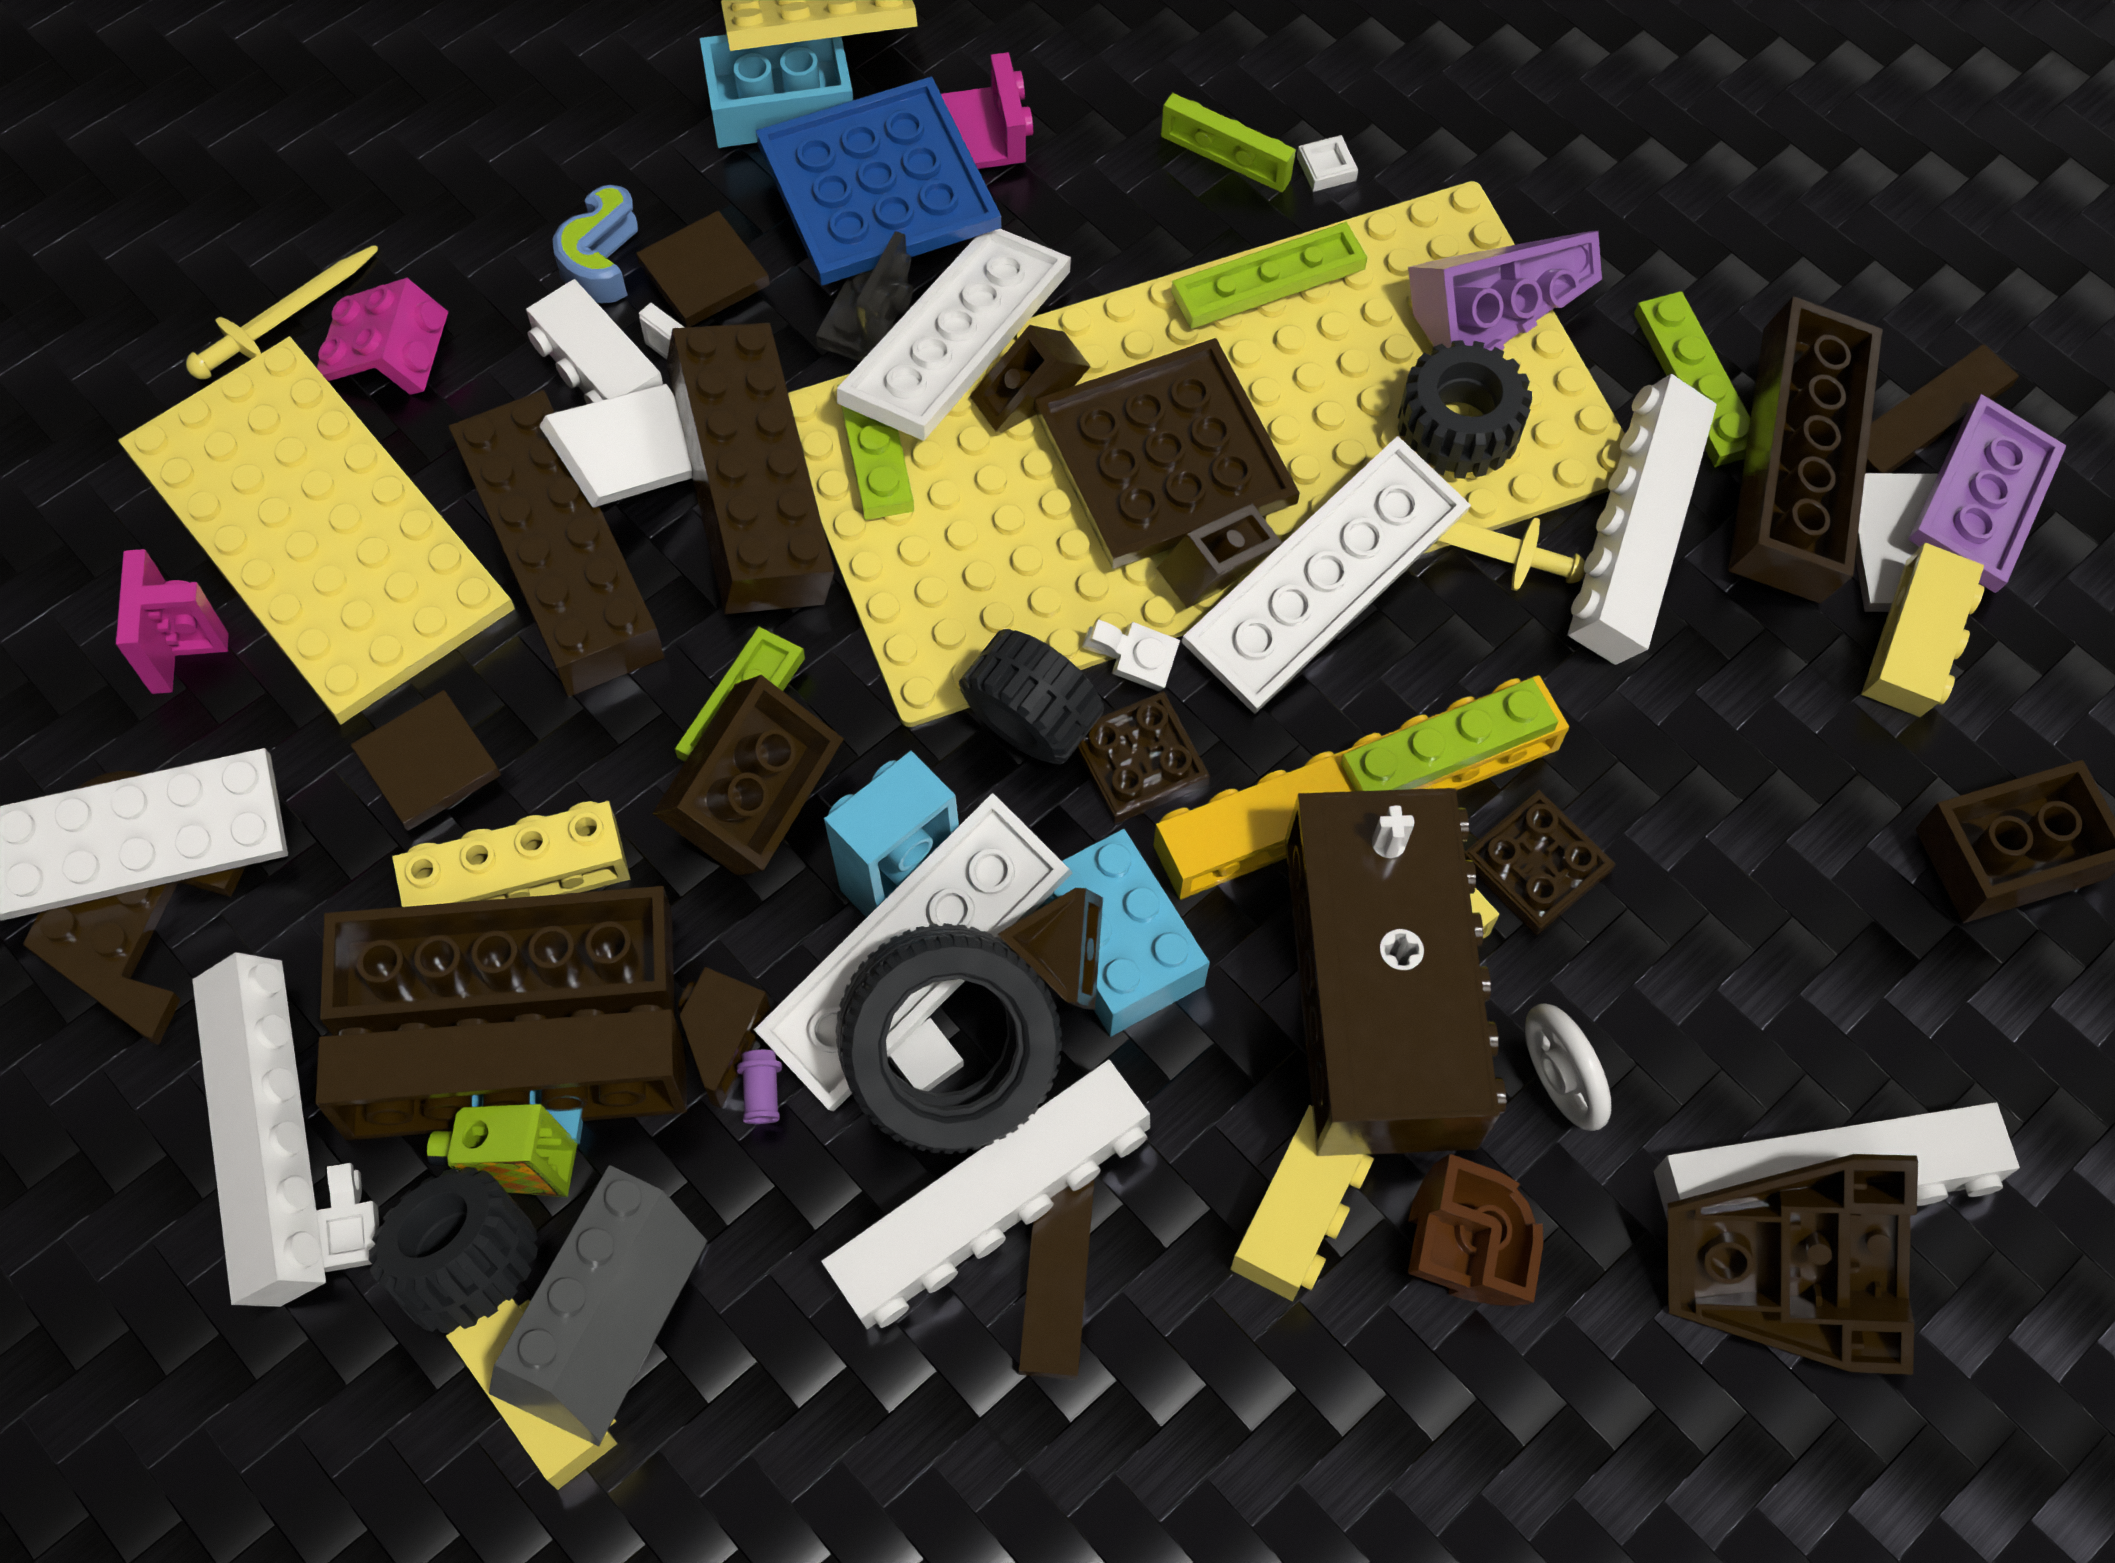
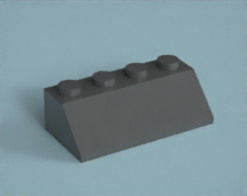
(599, 1308)

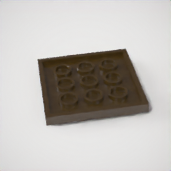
(1164, 450)

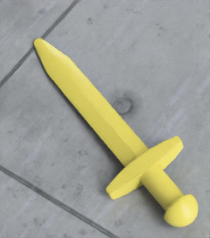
(242, 338)
(1518, 552)

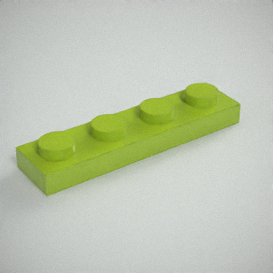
(1268, 275)
(1690, 357)
(1451, 740)

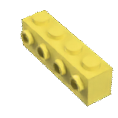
(528, 859)

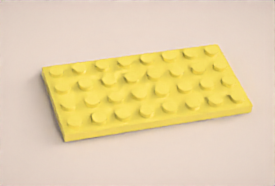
(316, 528)

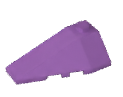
(1502, 289)

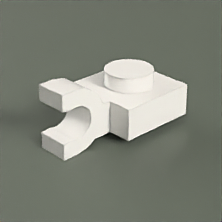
(1140, 653)
(348, 1225)

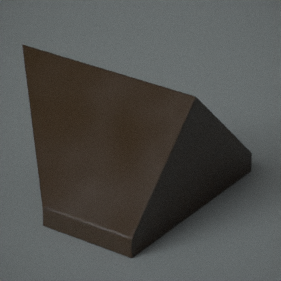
(1063, 944)

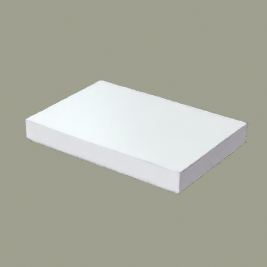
(621, 444)
(1886, 521)

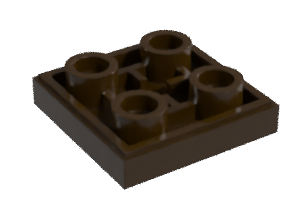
(703, 269)
(1141, 758)
(425, 760)
(1538, 862)

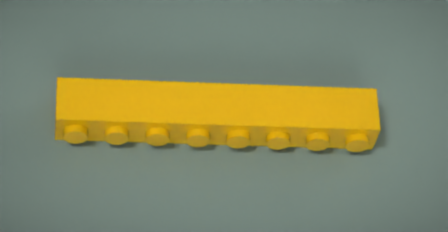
(1250, 826)

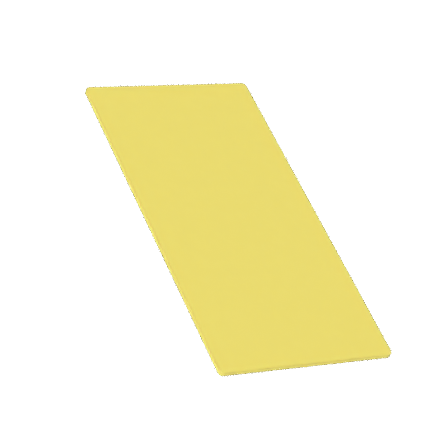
(1326, 370)

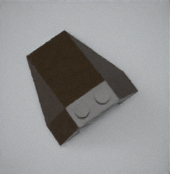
(1804, 1261)

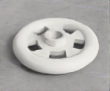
(1568, 1067)

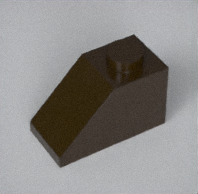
(1033, 367)
(1218, 555)
(720, 1027)

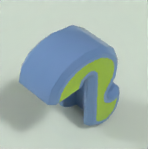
(590, 238)

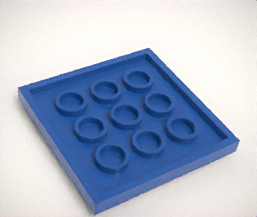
(874, 171)

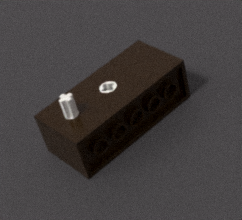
(1391, 973)

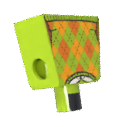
(513, 1143)

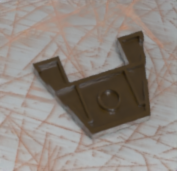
(102, 942)

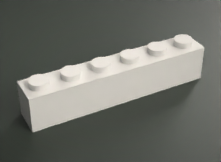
(1642, 520)
(257, 1132)
(1953, 1150)
(988, 1195)

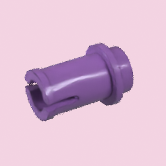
(760, 1086)

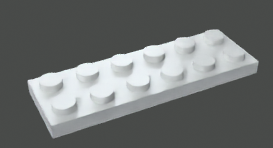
(953, 332)
(1325, 574)
(139, 833)
(979, 877)

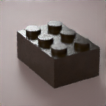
(748, 776)
(2021, 840)

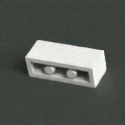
(588, 345)

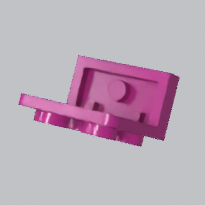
(993, 117)
(386, 330)

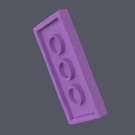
(1989, 490)

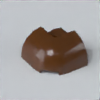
(1475, 1234)

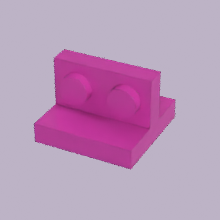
(163, 621)

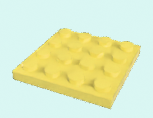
(790, 21)

